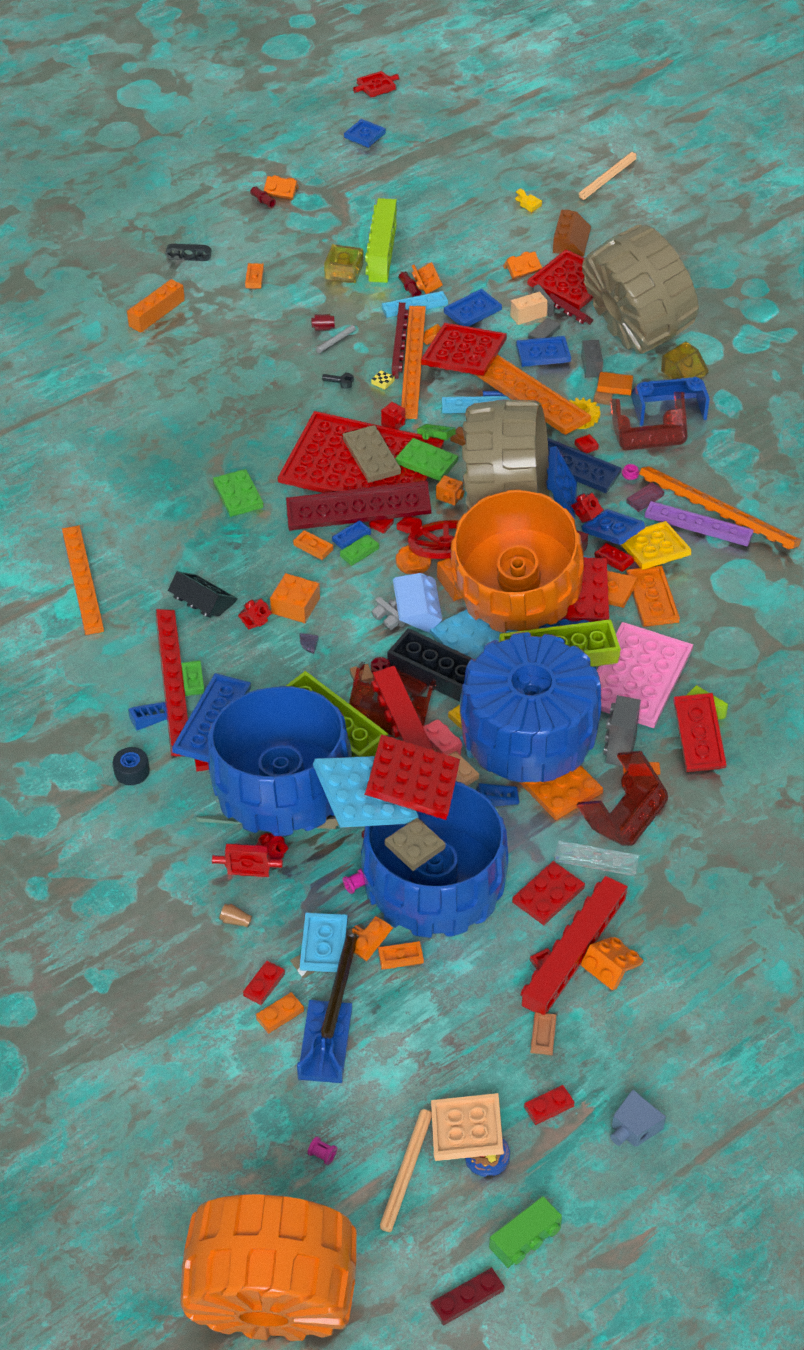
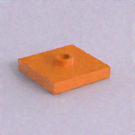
(620, 588)

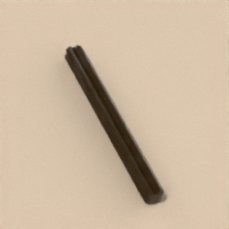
(338, 987)

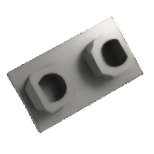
(388, 609)

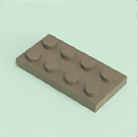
(371, 454)

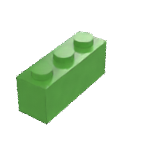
(525, 1232)

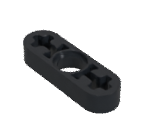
(200, 256)

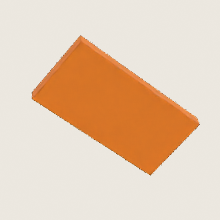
(653, 597)

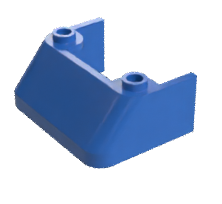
(665, 389)

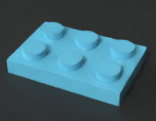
(322, 941)

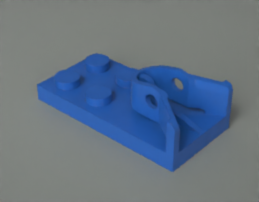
(323, 1057)

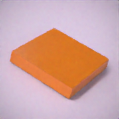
(615, 383)

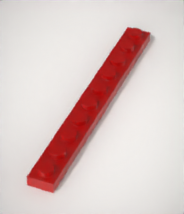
(171, 674)

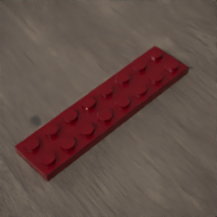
(358, 505)

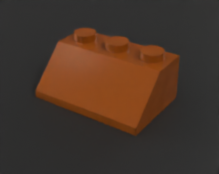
(571, 233)

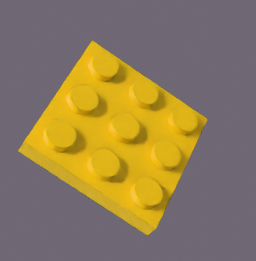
(656, 546)

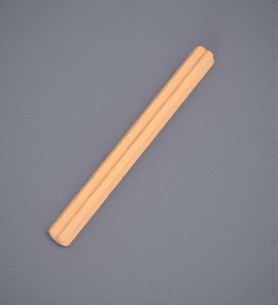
(609, 174)
(405, 1171)

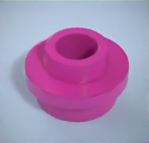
(630, 472)

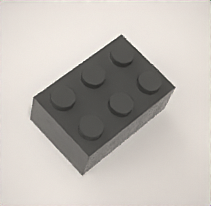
(622, 728)

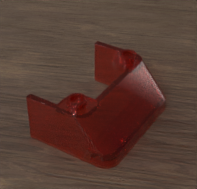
(670, 433)
(363, 701)
(638, 807)

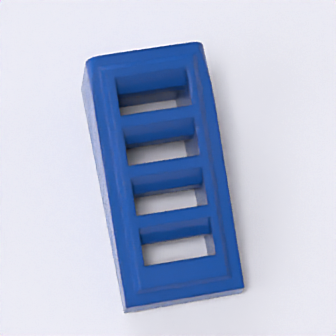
(140, 720)
(490, 789)

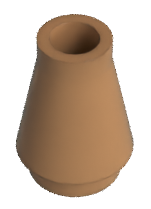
(233, 915)

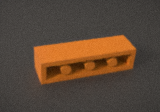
(155, 305)

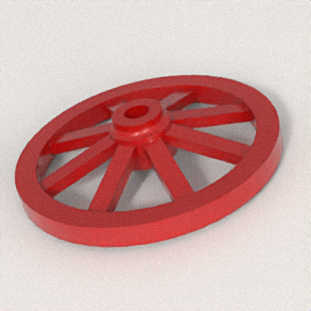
(440, 547)

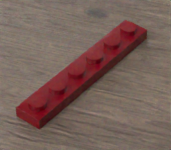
(399, 344)

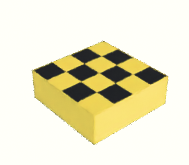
(383, 380)

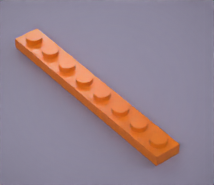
(82, 580)

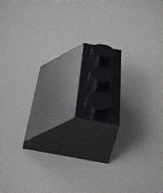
(200, 594)

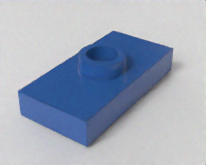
(351, 534)

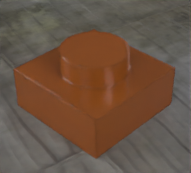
(458, 438)

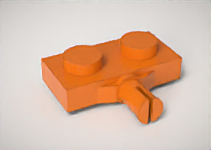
(370, 938)

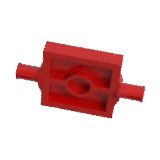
(376, 84)
(247, 860)

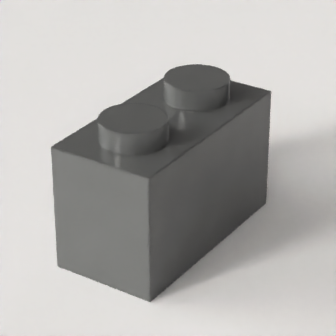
(591, 358)

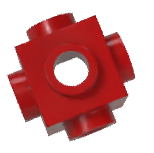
(586, 507)
(255, 613)
(275, 844)

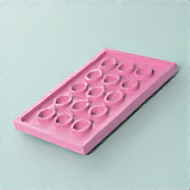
(645, 671)

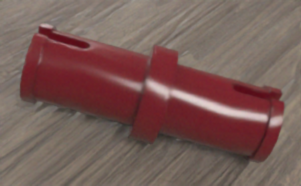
(263, 197)
(409, 284)

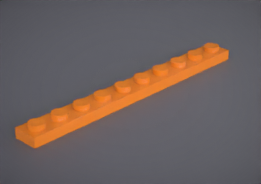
(413, 365)
(726, 511)

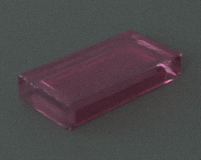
(644, 496)

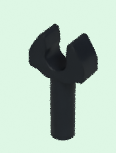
(345, 380)

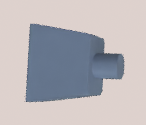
(636, 1121)

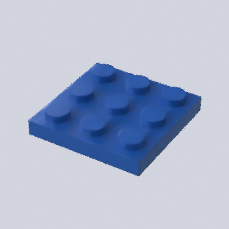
(561, 481)

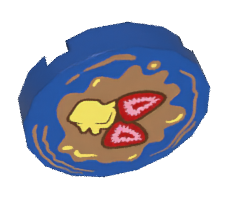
(489, 1164)

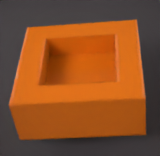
(430, 334)

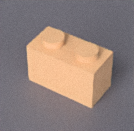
(528, 308)

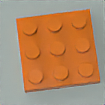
(563, 793)

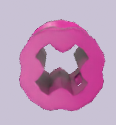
(354, 881)
(322, 1150)

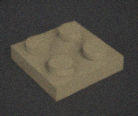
(415, 844)

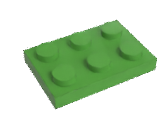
(426, 459)
(238, 492)

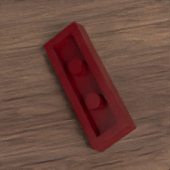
(570, 310)
(467, 1296)

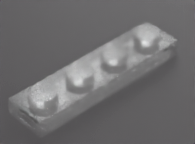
(596, 858)

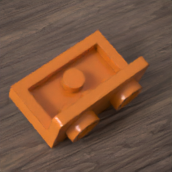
(281, 187)
(523, 265)
(427, 278)

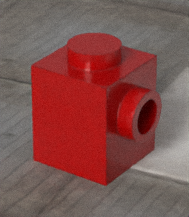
(393, 416)

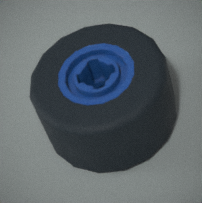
(131, 766)

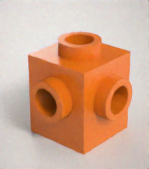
(449, 490)

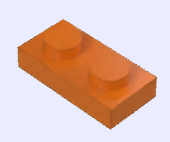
(254, 275)
(313, 545)
(400, 955)
(279, 1012)

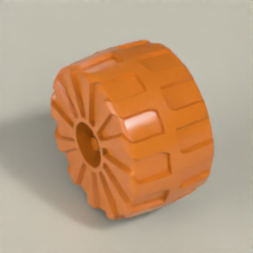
(517, 560)
(269, 1267)

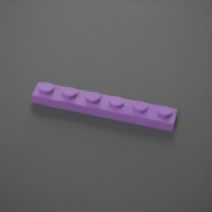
(699, 523)

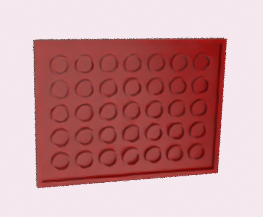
(326, 465)

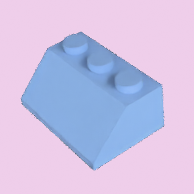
(417, 601)

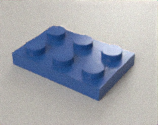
(472, 308)
(543, 351)
(613, 526)

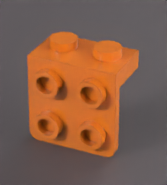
(610, 960)

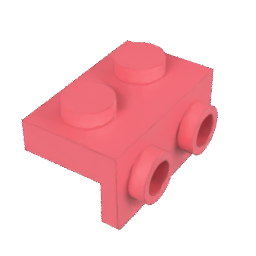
(442, 738)

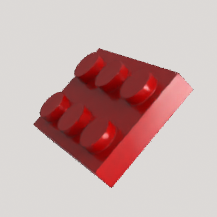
(548, 893)

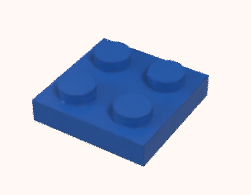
(364, 133)

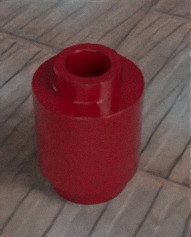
(323, 322)

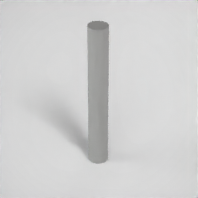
(335, 339)

